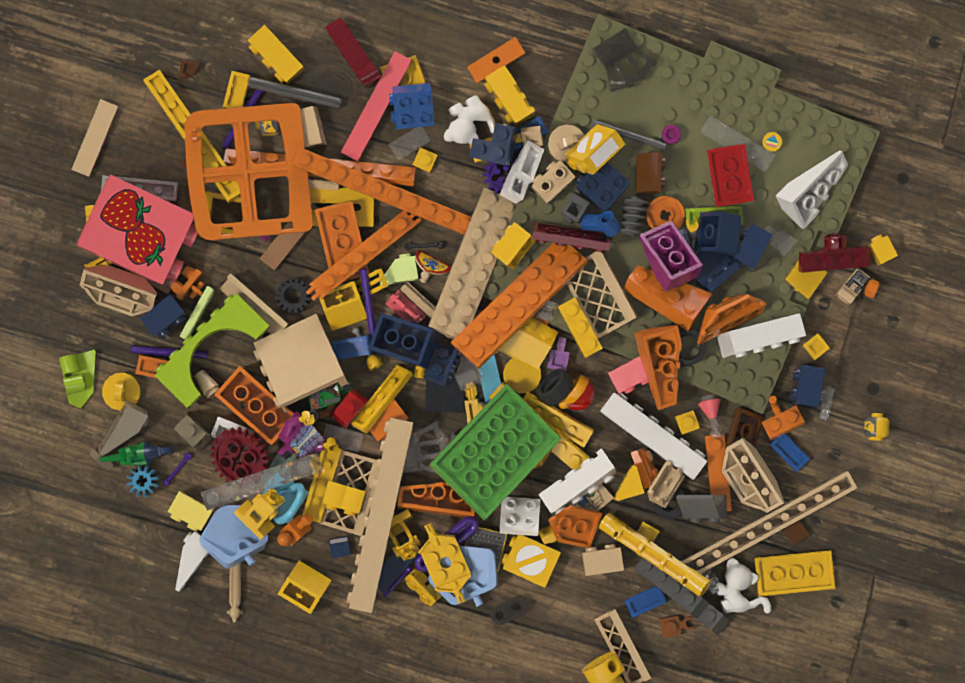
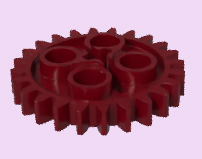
(224, 448)

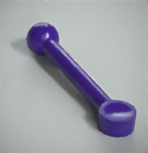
(187, 456)
(409, 569)

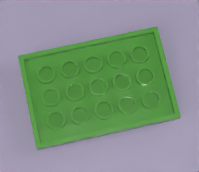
(495, 451)

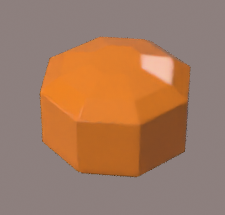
(871, 288)

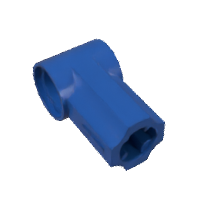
(603, 222)

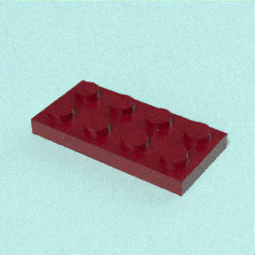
(572, 236)

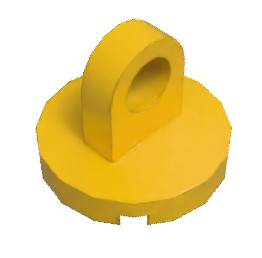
(120, 388)

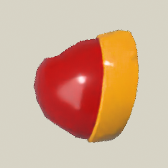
(580, 396)

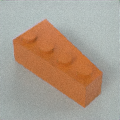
(433, 499)

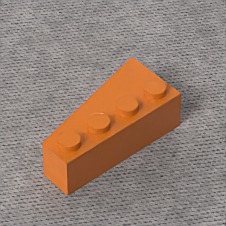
(679, 305)

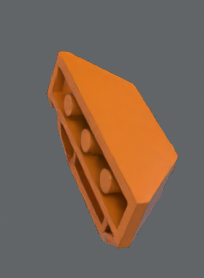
(729, 314)

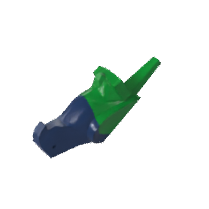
(138, 454)

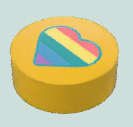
(772, 141)

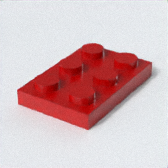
(730, 175)

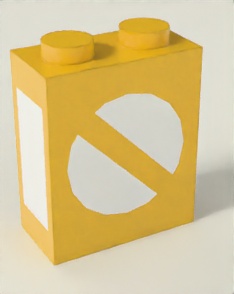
(594, 149)
(530, 560)

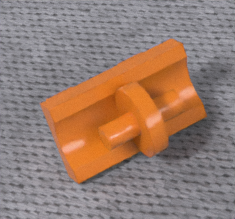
(182, 290)

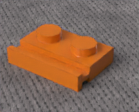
(644, 462)

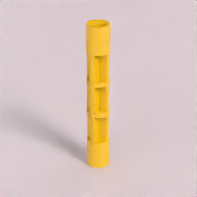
(654, 554)

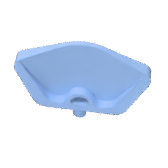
(230, 539)
(483, 578)

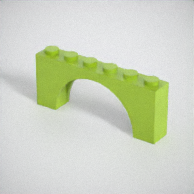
(177, 371)

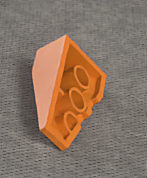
(659, 354)

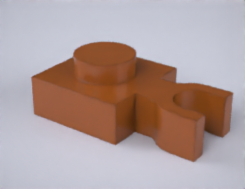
(672, 626)

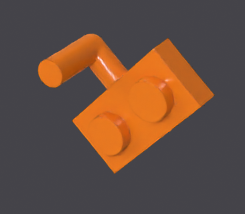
(782, 421)

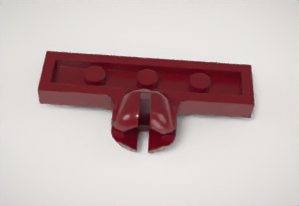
(834, 256)

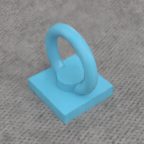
(294, 496)

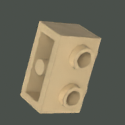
(553, 181)

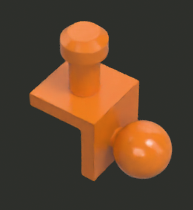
(295, 530)

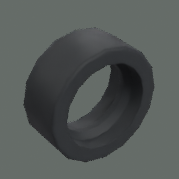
(702, 348)
(555, 387)

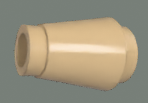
(206, 384)

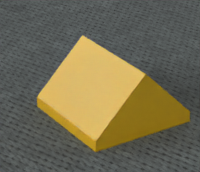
(630, 485)

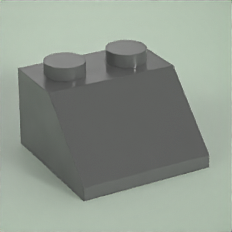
(703, 506)

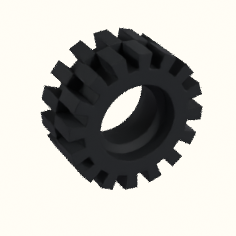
(282, 292)

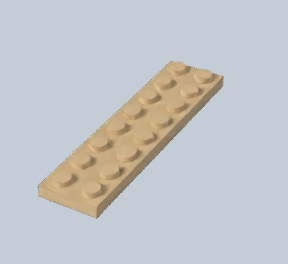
(472, 265)

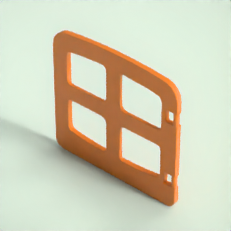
(246, 171)

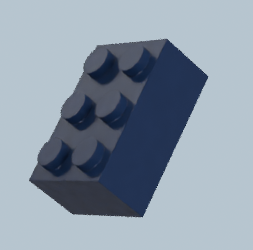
(404, 341)

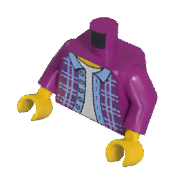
(303, 438)

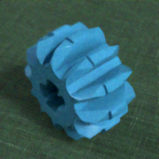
(148, 485)

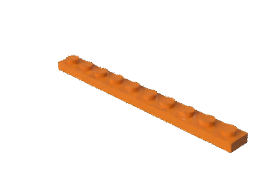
(388, 173)
(381, 190)

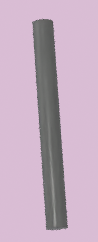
(633, 136)

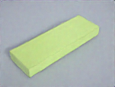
(197, 313)

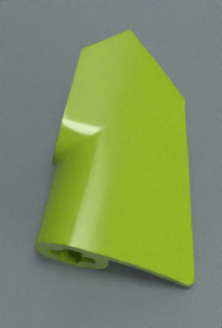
(78, 376)

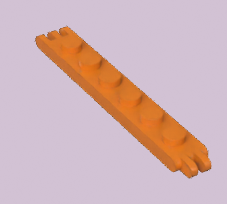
(362, 254)

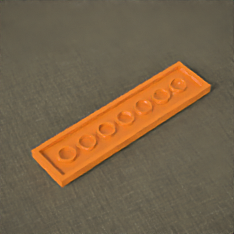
(518, 303)

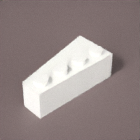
(761, 335)
(579, 483)

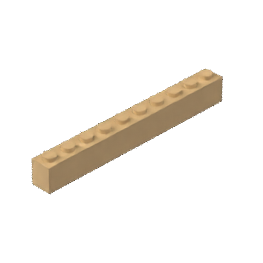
(381, 515)
(771, 523)

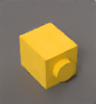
(882, 249)

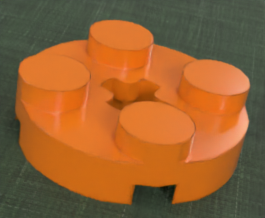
(669, 205)

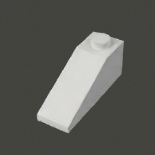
(191, 558)

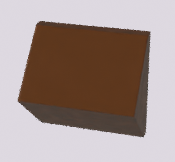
(744, 425)

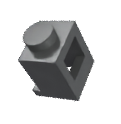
(578, 203)

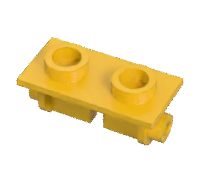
(416, 581)

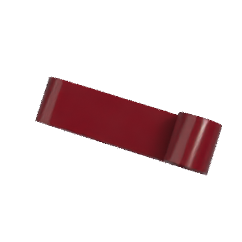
(353, 53)

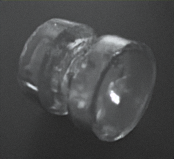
(545, 316)

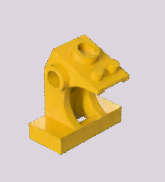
(256, 515)
(409, 549)

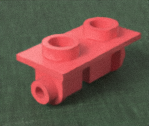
(405, 308)

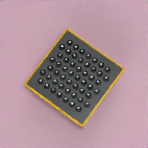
(488, 539)

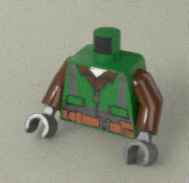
(327, 400)

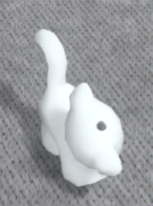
(463, 129)
(739, 578)

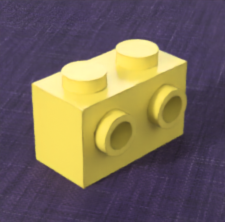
(190, 511)

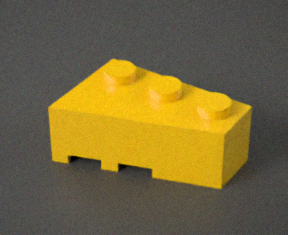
(509, 97)

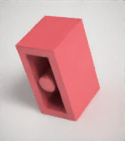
(628, 375)

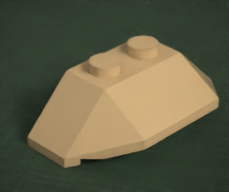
(118, 289)
(751, 477)

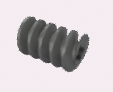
(633, 215)

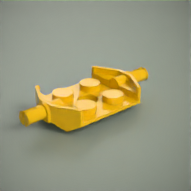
(445, 578)

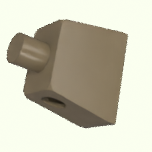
(192, 432)

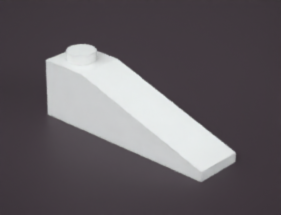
(806, 192)

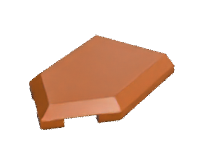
(575, 526)

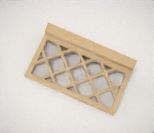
(616, 291)
(358, 528)

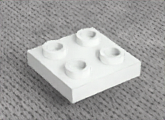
(520, 516)

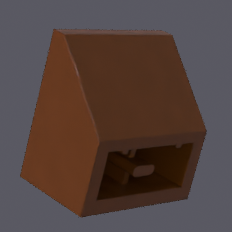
(649, 173)

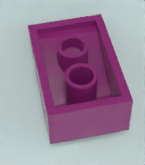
(670, 256)

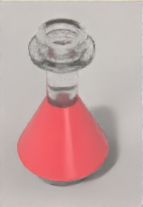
(710, 406)

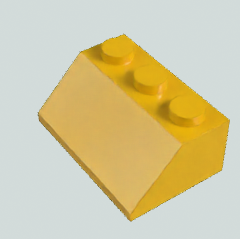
(530, 343)

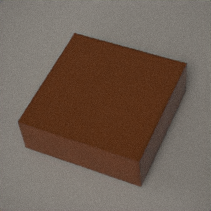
(796, 532)

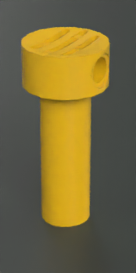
(604, 669)

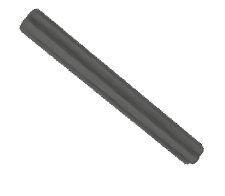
(294, 92)

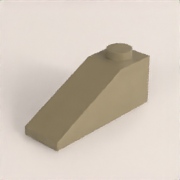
(126, 424)

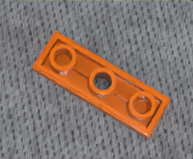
(505, 53)

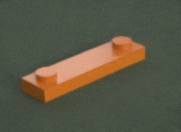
(715, 456)

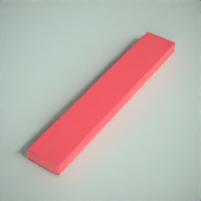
(376, 106)

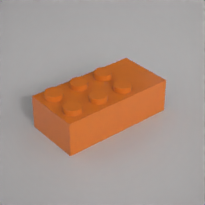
(259, 405)

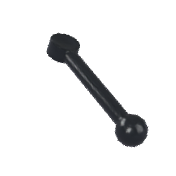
(408, 246)

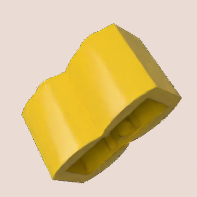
(344, 498)

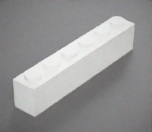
(653, 436)

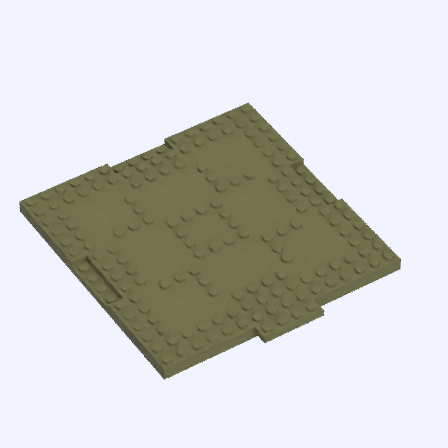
(684, 94)

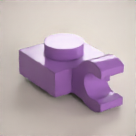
(558, 358)

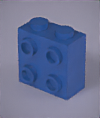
(412, 106)

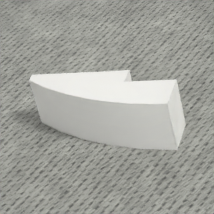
(522, 172)

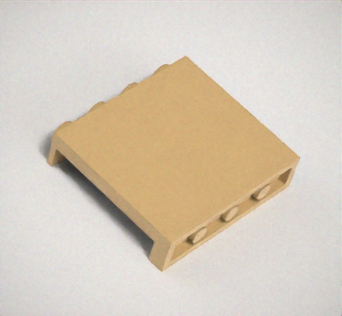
(298, 361)

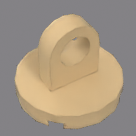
(562, 140)

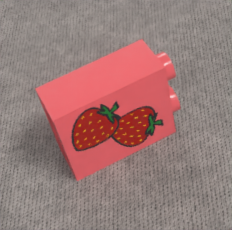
(137, 231)

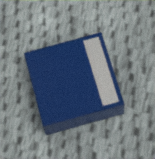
(339, 547)

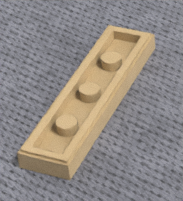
(95, 138)

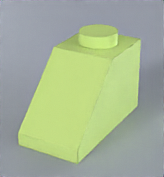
(402, 270)

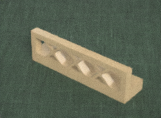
(234, 286)
(628, 643)

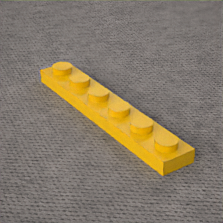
(565, 448)

